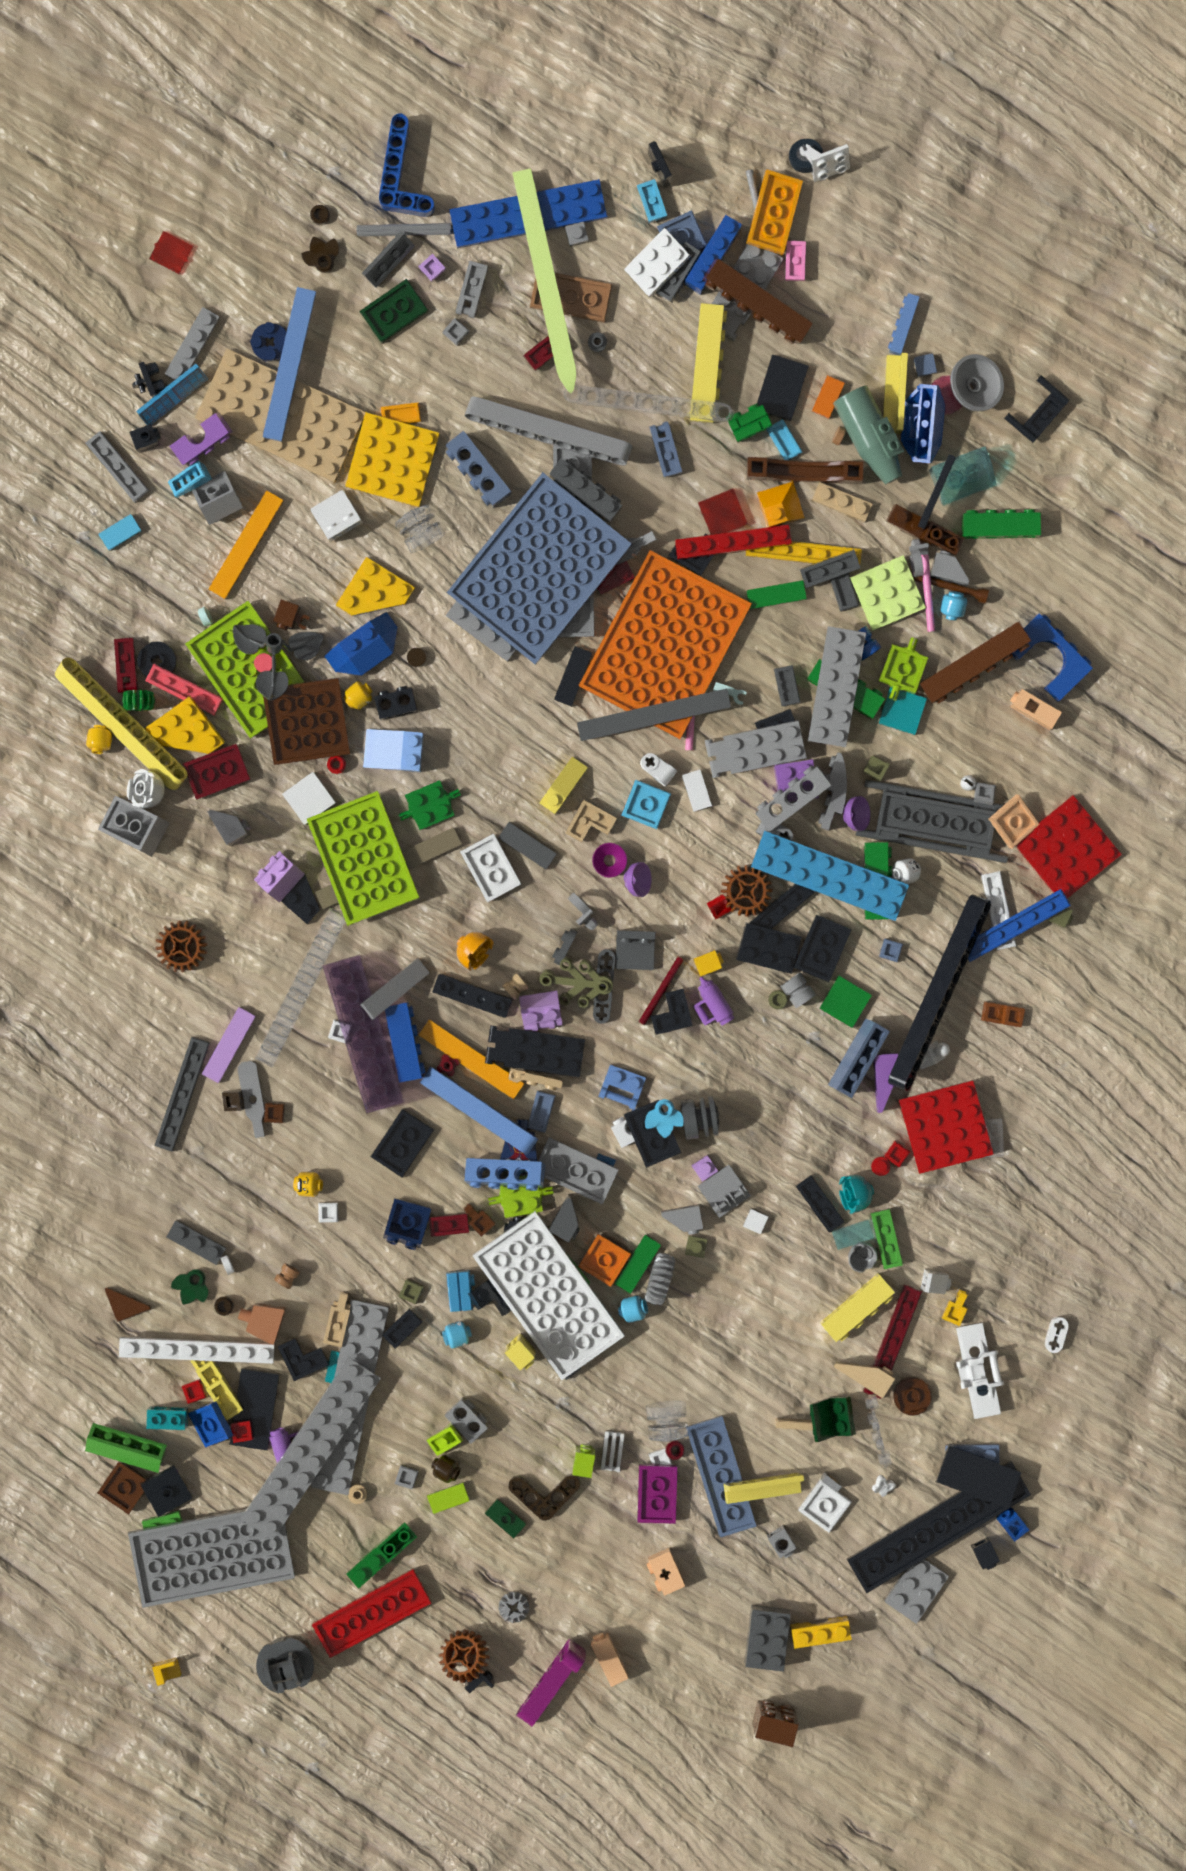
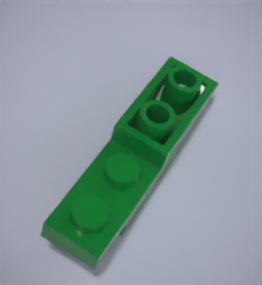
(381, 1555)

